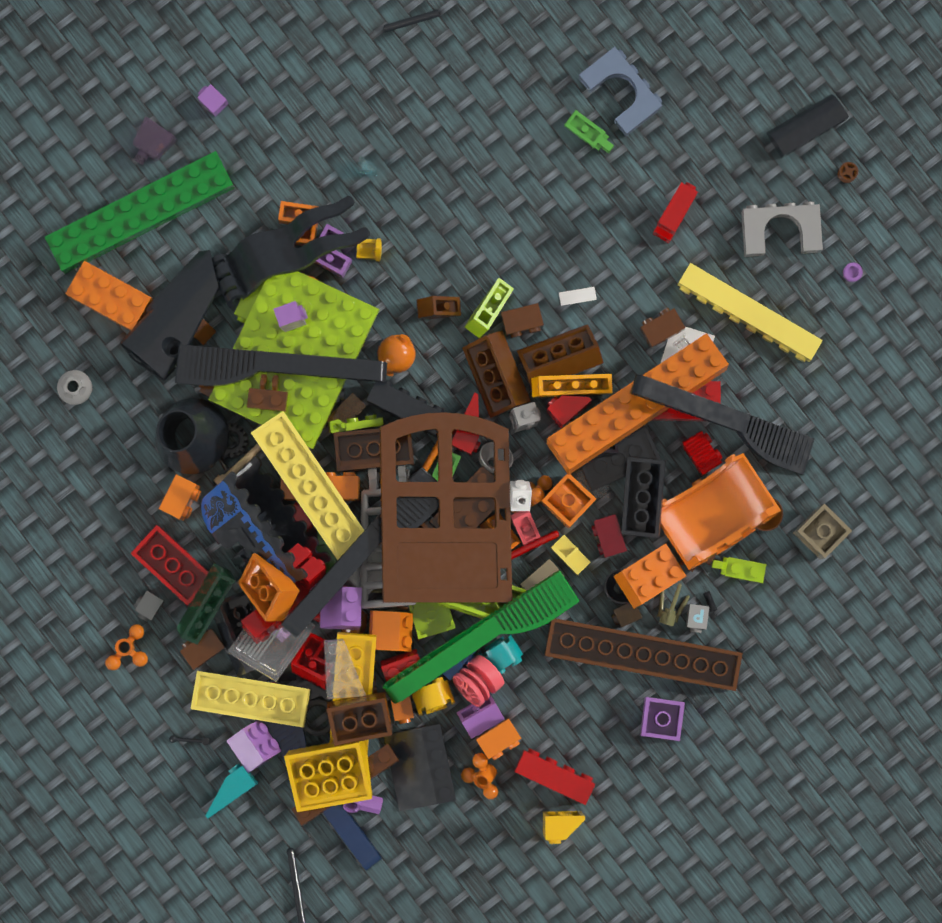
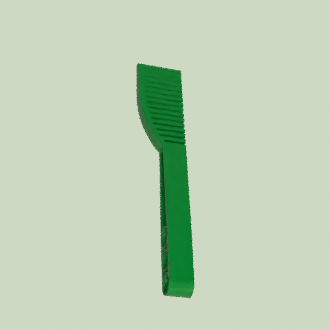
(525, 613)

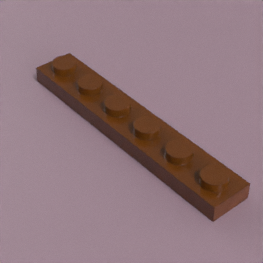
(377, 762)

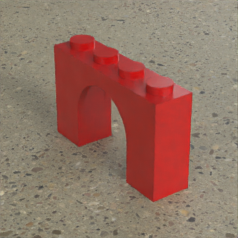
(675, 212)

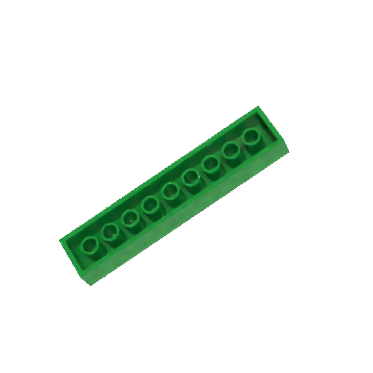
(139, 212)

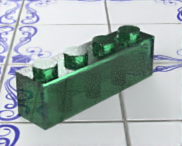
(205, 604)

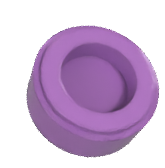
(852, 272)

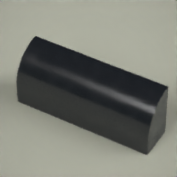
(807, 125)

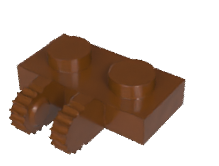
(267, 399)

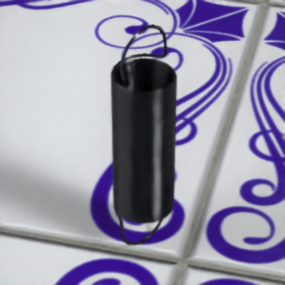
(710, 602)

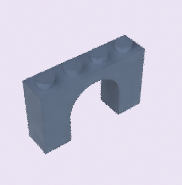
(615, 66)

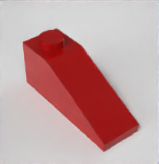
(464, 440)

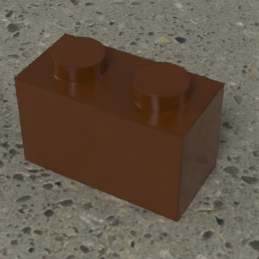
(522, 320)
(662, 327)
(206, 649)

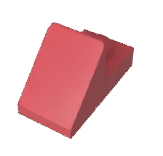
(525, 526)

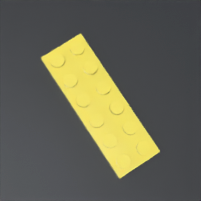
(250, 699)

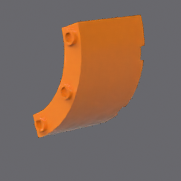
(717, 511)

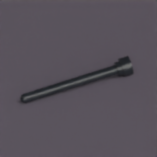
(296, 885)

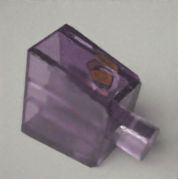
(152, 141)

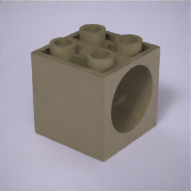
(822, 531)

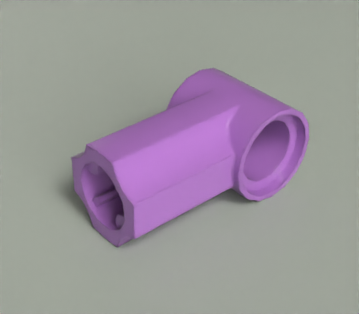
(372, 805)

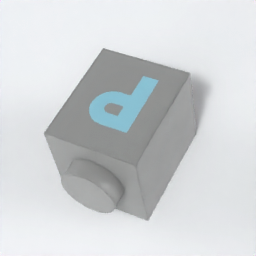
(697, 618)

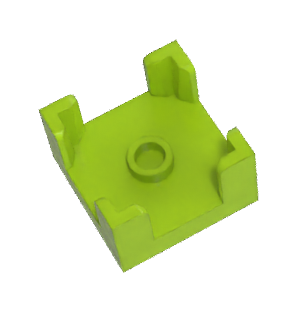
(431, 619)

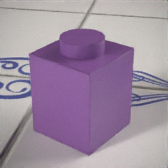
(212, 100)

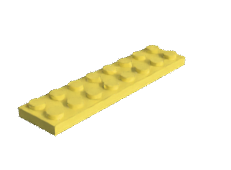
(308, 483)

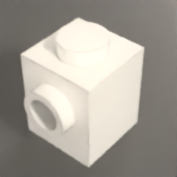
(520, 495)

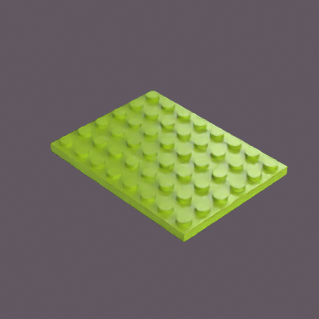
(334, 328)

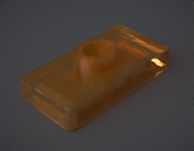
(348, 409)

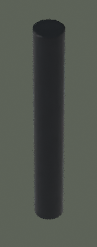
(411, 20)

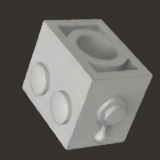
(525, 417)

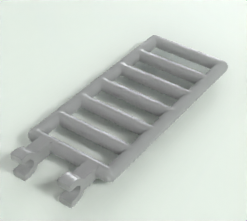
(374, 491)

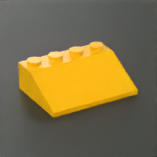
(328, 775)

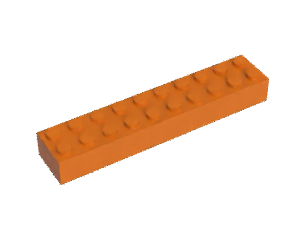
(626, 413)

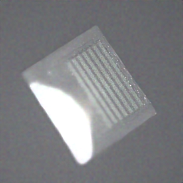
(271, 655)

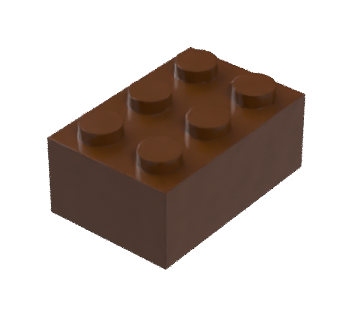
(359, 718)

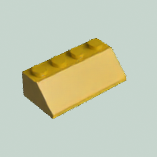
(560, 824)

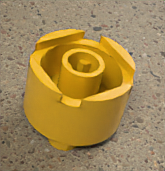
(433, 697)

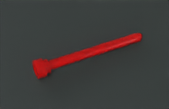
(534, 544)

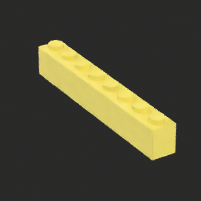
(749, 312)

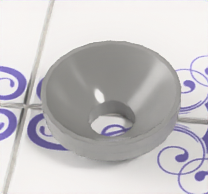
(84, 389)
(487, 453)

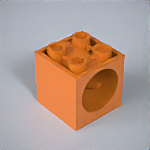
(568, 500)

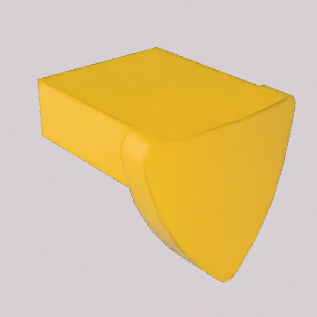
(370, 249)

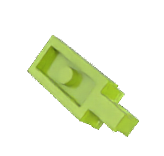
(353, 423)
(741, 569)

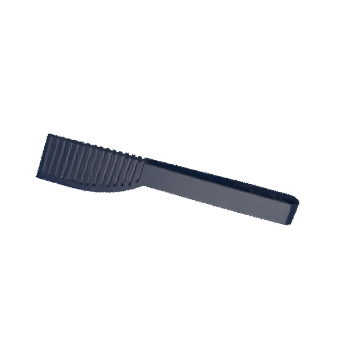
(294, 738)

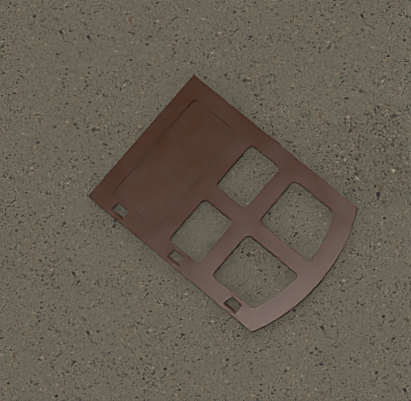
(445, 561)

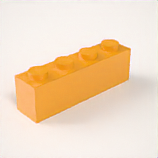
(571, 385)

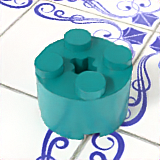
(503, 653)

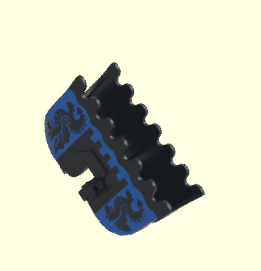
(253, 513)

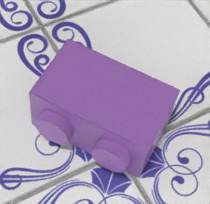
(290, 316)
(480, 719)

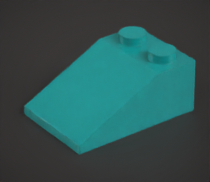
(233, 786)

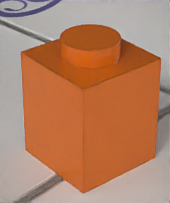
(403, 711)

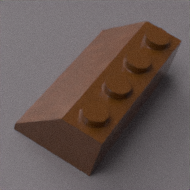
(561, 354)
(496, 374)

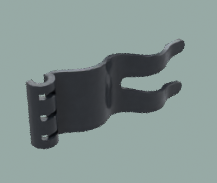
(275, 253)

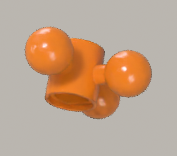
(543, 483)
(139, 658)
(483, 777)

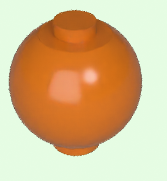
(397, 352)

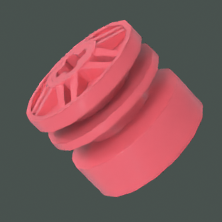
(478, 680)

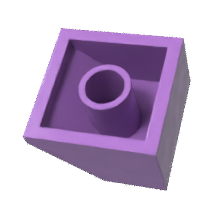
(343, 610)

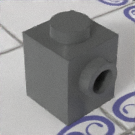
(148, 606)

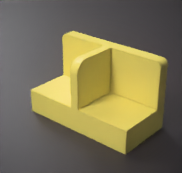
(570, 555)

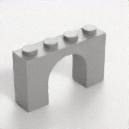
(804, 216)

